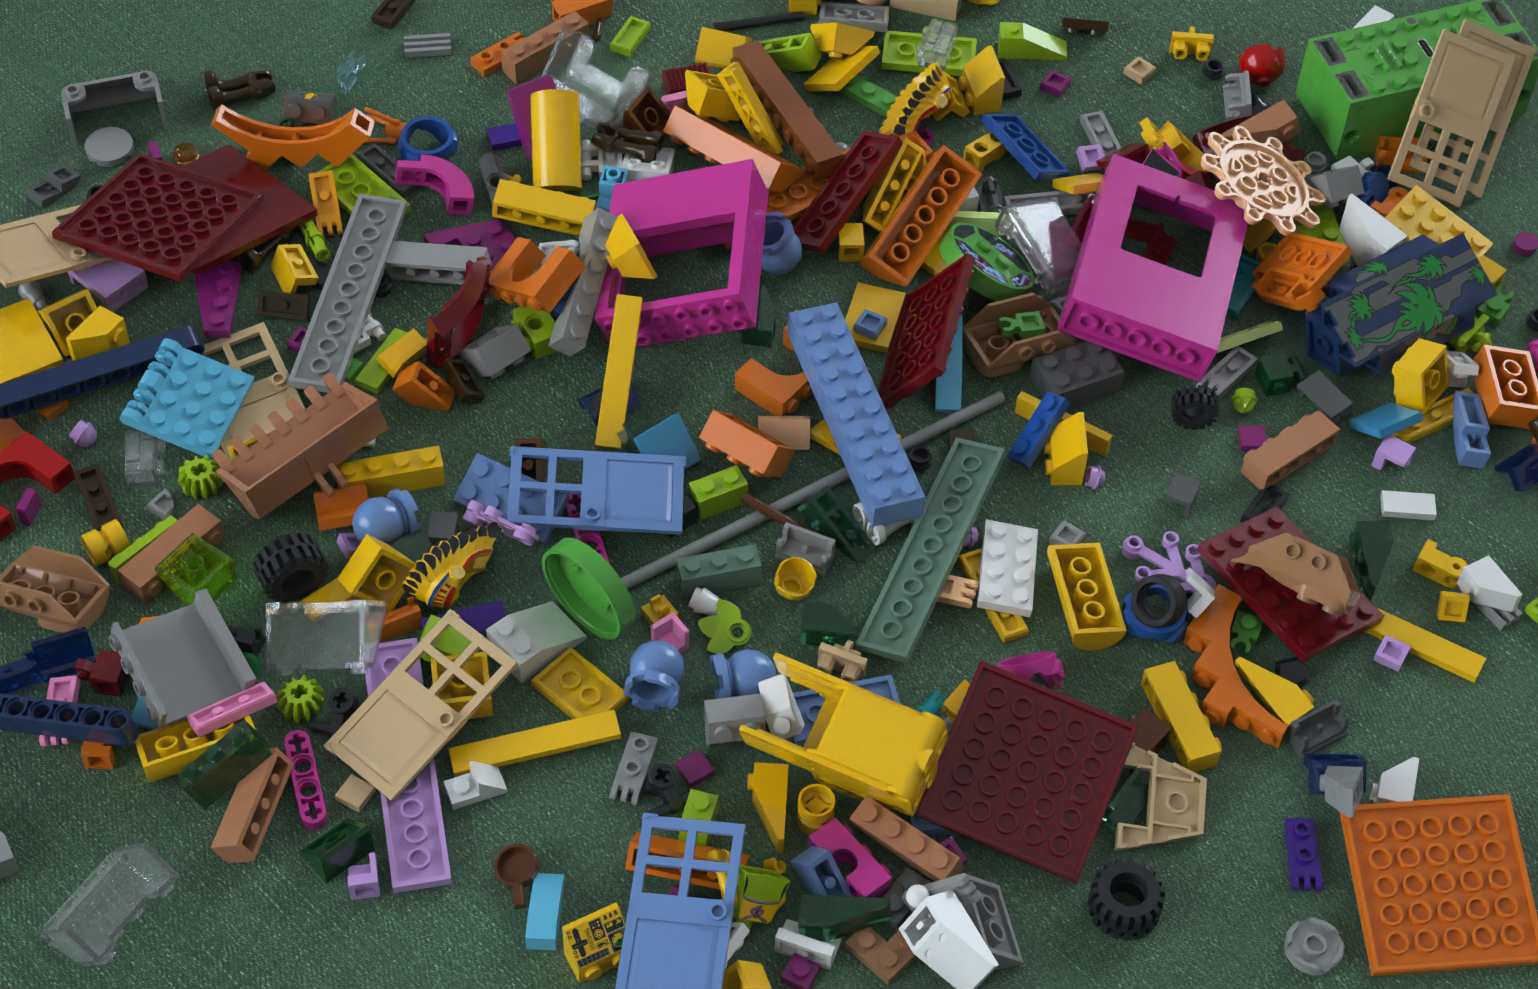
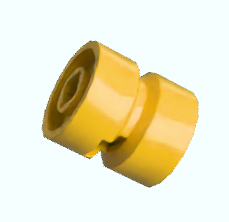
(104, 543)
(815, 807)

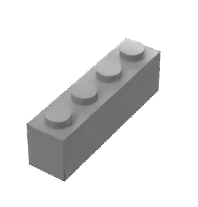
(431, 261)

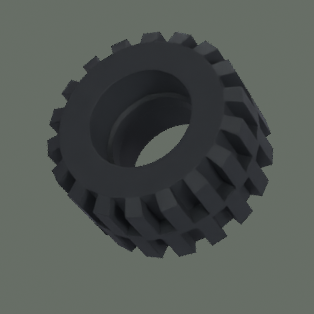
(290, 567)
(1123, 919)

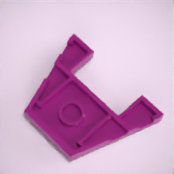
(484, 234)

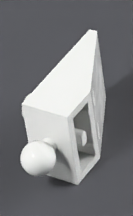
(638, 170)
(946, 938)

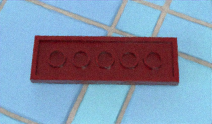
(845, 190)

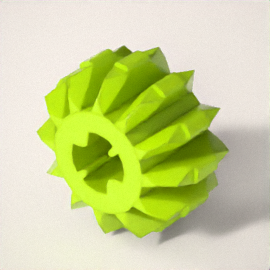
(199, 477)
(300, 699)

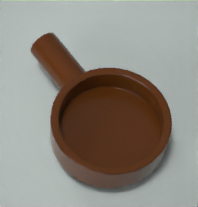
(517, 868)

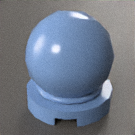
(781, 245)
(386, 517)
(741, 672)
(655, 676)

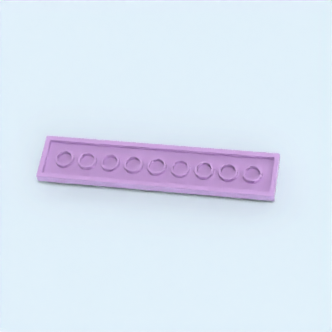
(415, 817)

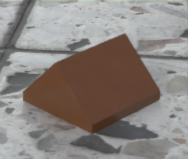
(646, 113)

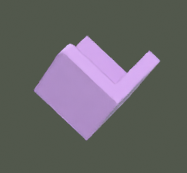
(1394, 451)
(364, 880)

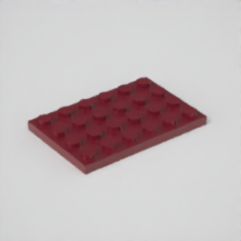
(925, 332)
(1300, 625)

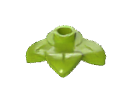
(721, 626)

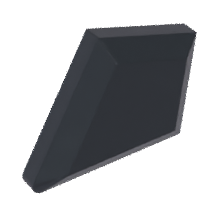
(1293, 671)

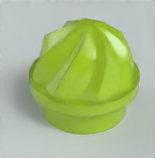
(1244, 400)

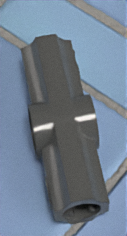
(491, 172)

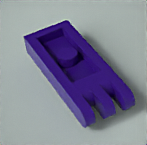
(1302, 853)

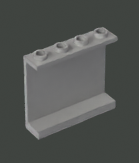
(182, 660)

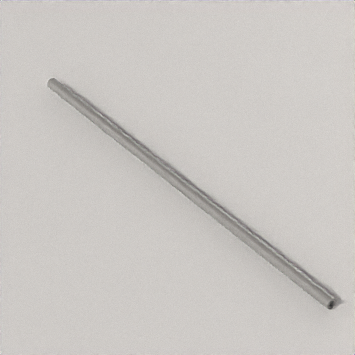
(801, 495)

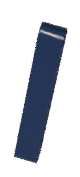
(67, 720)

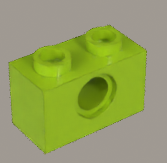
(536, 329)

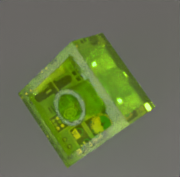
(196, 567)

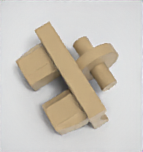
(843, 660)

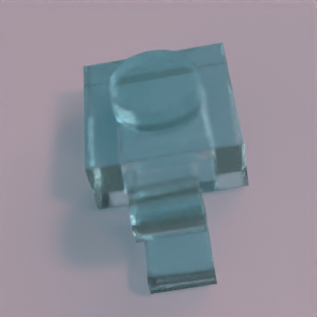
(348, 72)

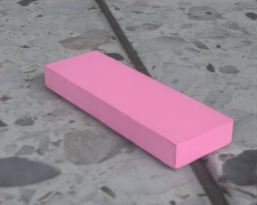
(231, 709)

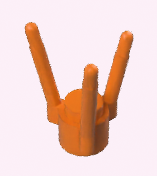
(392, 129)

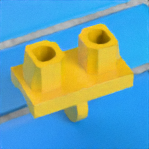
(1191, 43)

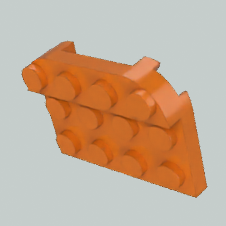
(1298, 271)

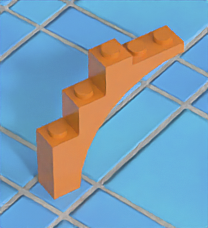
(268, 142)
(1216, 671)

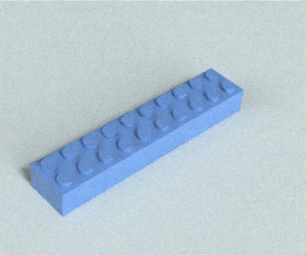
(855, 415)

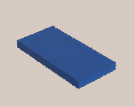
(1025, 146)

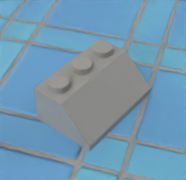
(994, 923)

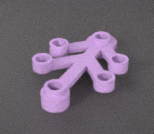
(476, 517)
(1169, 567)

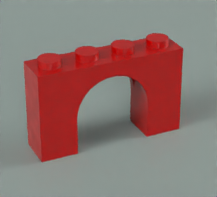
(33, 460)

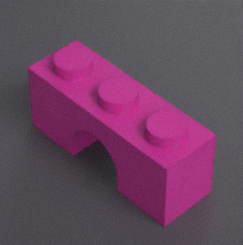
(869, 876)

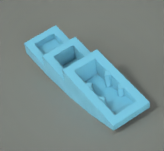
(949, 385)

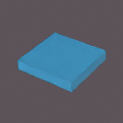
(1386, 420)
(670, 439)

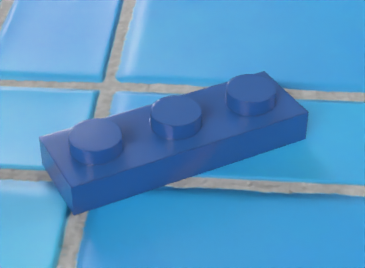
(1038, 429)

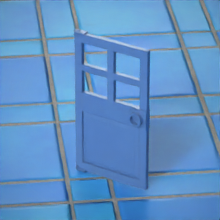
(616, 491)
(679, 937)

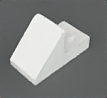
(1459, 368)
(478, 785)

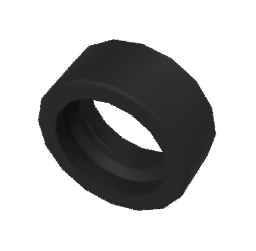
(1140, 604)

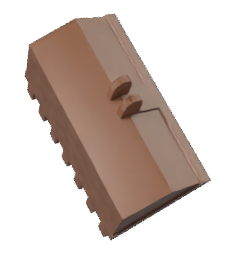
(301, 447)

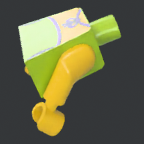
(758, 889)

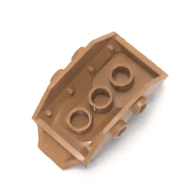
(1001, 355)
(1307, 570)
(54, 588)

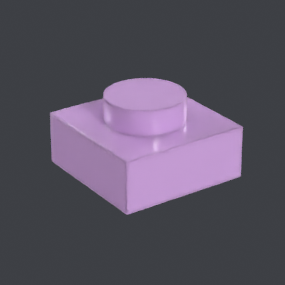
(1088, 156)
(348, 544)
(1392, 653)

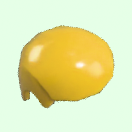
(795, 578)

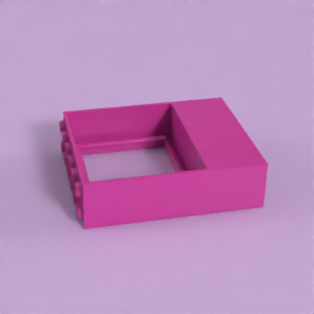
(690, 213)

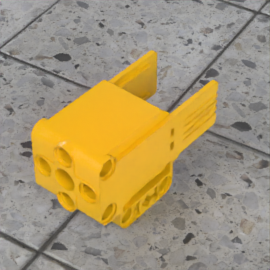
(860, 741)

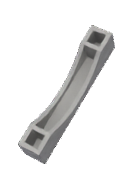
(575, 320)

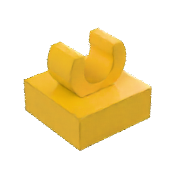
(1453, 606)
(657, 609)

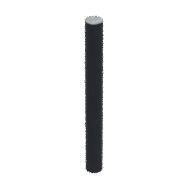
(759, 21)

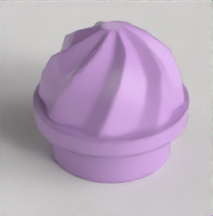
(83, 434)

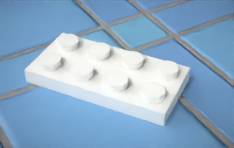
(1007, 568)

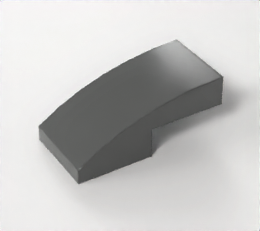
(56, 184)

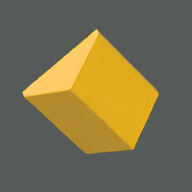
(717, 47)

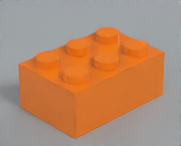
(1507, 386)
(746, 445)

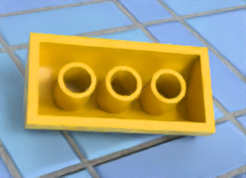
(556, 140)
(1087, 595)
(171, 748)

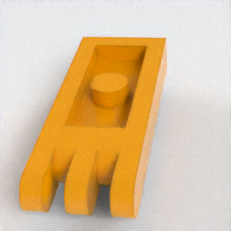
(325, 201)

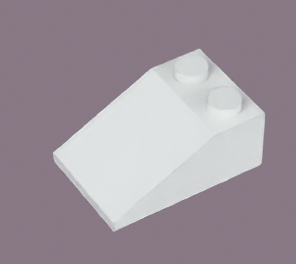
(1368, 231)
(535, 637)

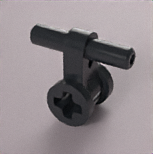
(340, 714)
(671, 800)

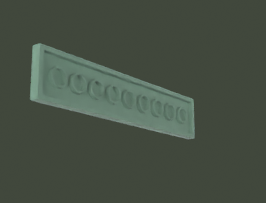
(930, 550)

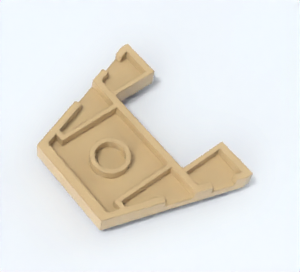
(1173, 803)

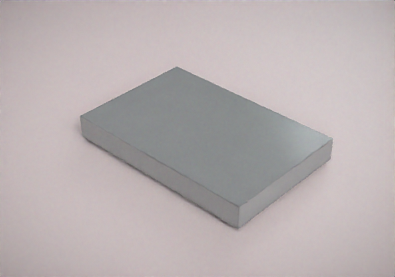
(857, 15)

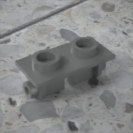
(990, 196)

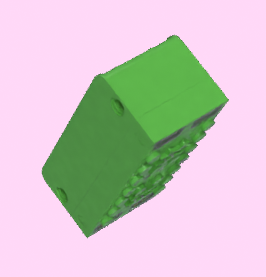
(1369, 76)

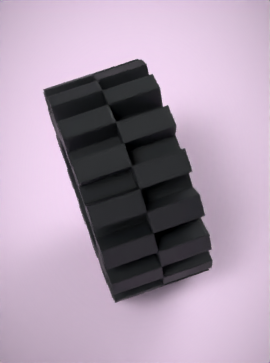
(1206, 407)

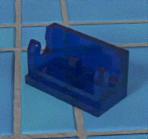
(20, 673)

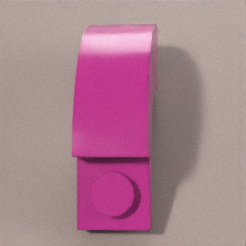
(440, 176)

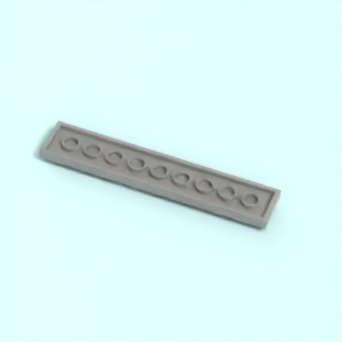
(348, 292)

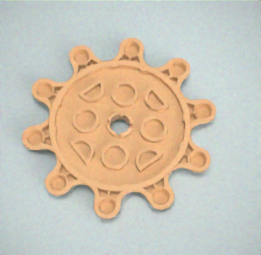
(1262, 180)

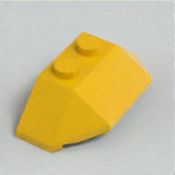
(893, 184)

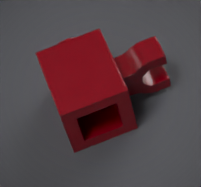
(105, 674)

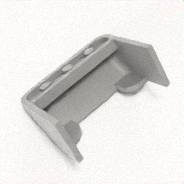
(110, 92)

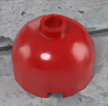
(1263, 64)

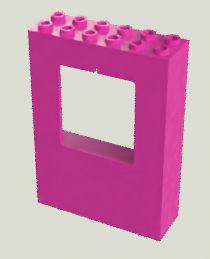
(1140, 303)

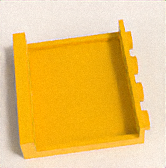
(24, 343)

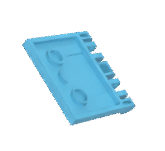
(189, 402)

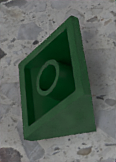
(339, 848)

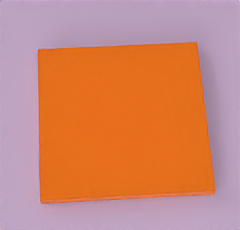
(1441, 885)

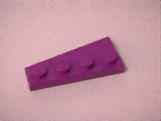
(218, 298)

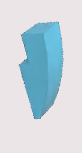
(544, 912)

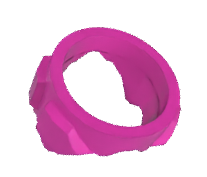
(1043, 663)

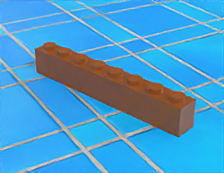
(788, 111)

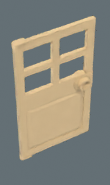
(1460, 99)
(1501, 119)
(32, 253)
(264, 395)
(407, 723)

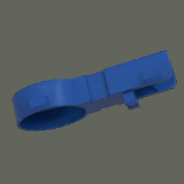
(1375, 186)

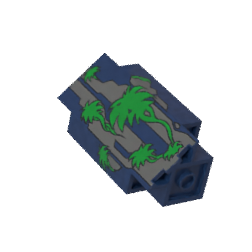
(1394, 301)

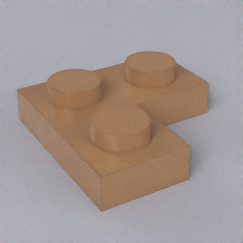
(882, 957)

